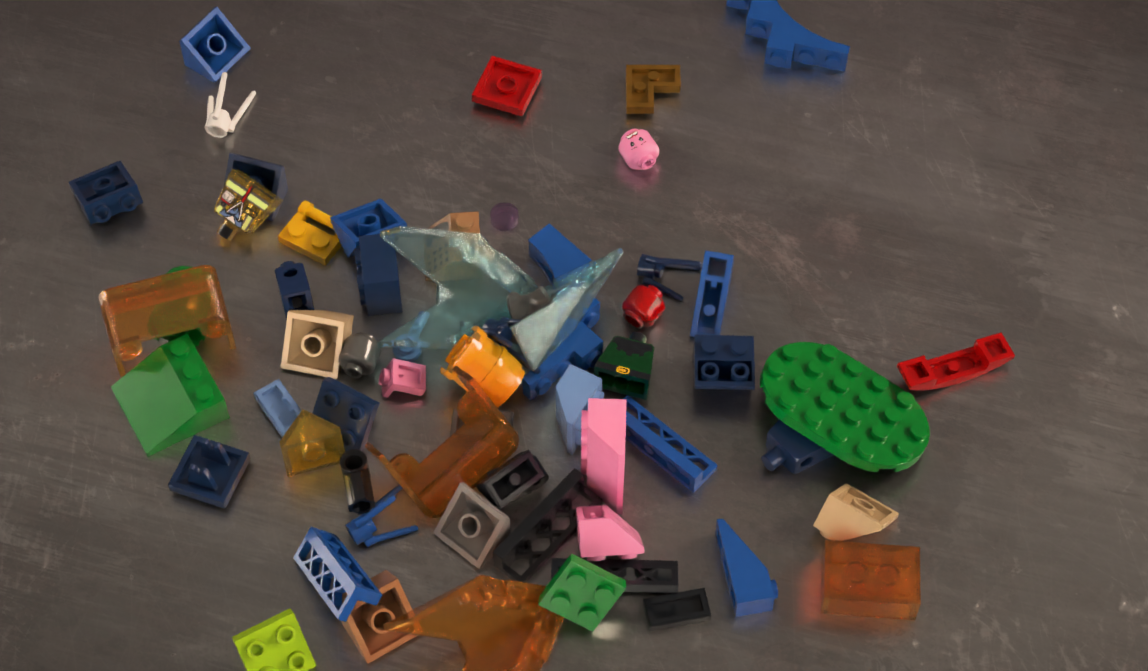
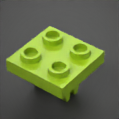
(275, 645)

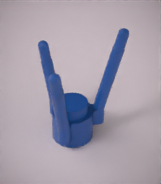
(362, 527)

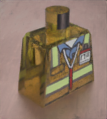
(244, 204)

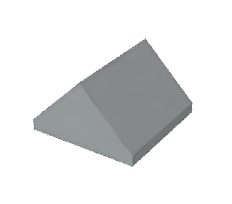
(472, 526)

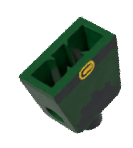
(626, 365)

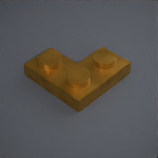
(646, 80)

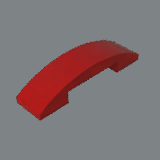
(957, 366)

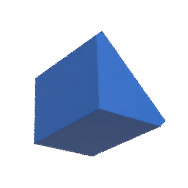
(212, 46)
(362, 221)

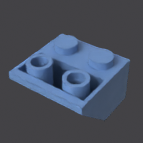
(572, 398)

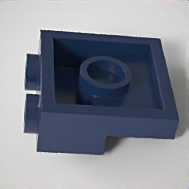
(106, 192)

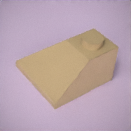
(315, 341)
(852, 514)

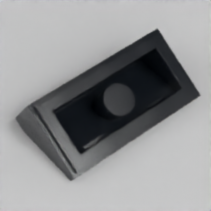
(510, 479)

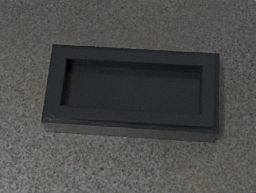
(676, 609)

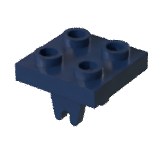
(348, 410)
(209, 471)

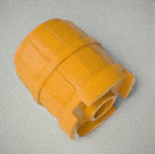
(487, 363)

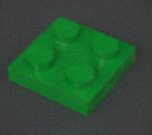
(582, 592)

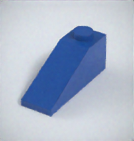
(712, 293)
(745, 574)

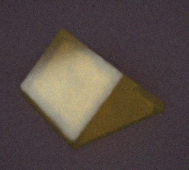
(311, 444)

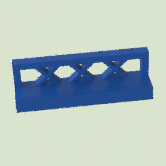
(660, 448)
(339, 564)

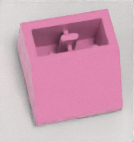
(605, 534)

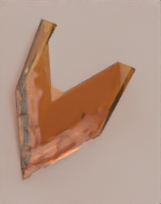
(492, 622)

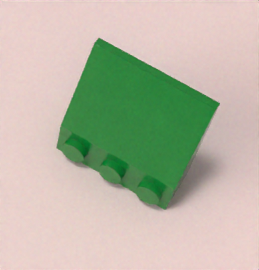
(170, 396)

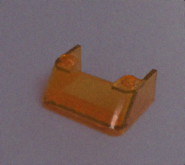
(163, 308)
(464, 457)

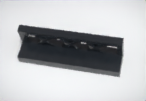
(537, 521)
(640, 575)

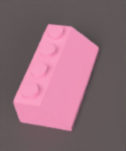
(604, 449)

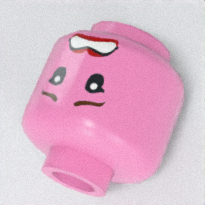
(638, 149)

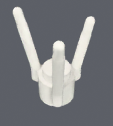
(218, 121)

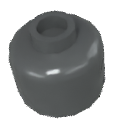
(359, 355)

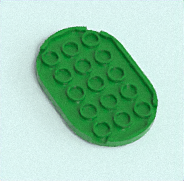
(844, 406)

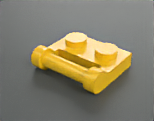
(308, 238)

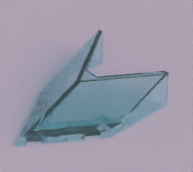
(469, 281)
(551, 325)

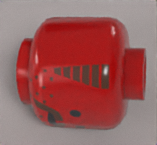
(643, 306)

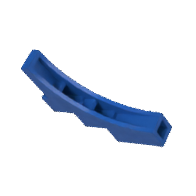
(788, 39)
(582, 347)

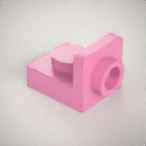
(403, 377)

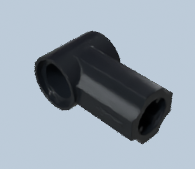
(357, 481)

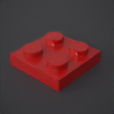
(507, 86)

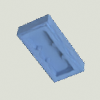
(277, 405)

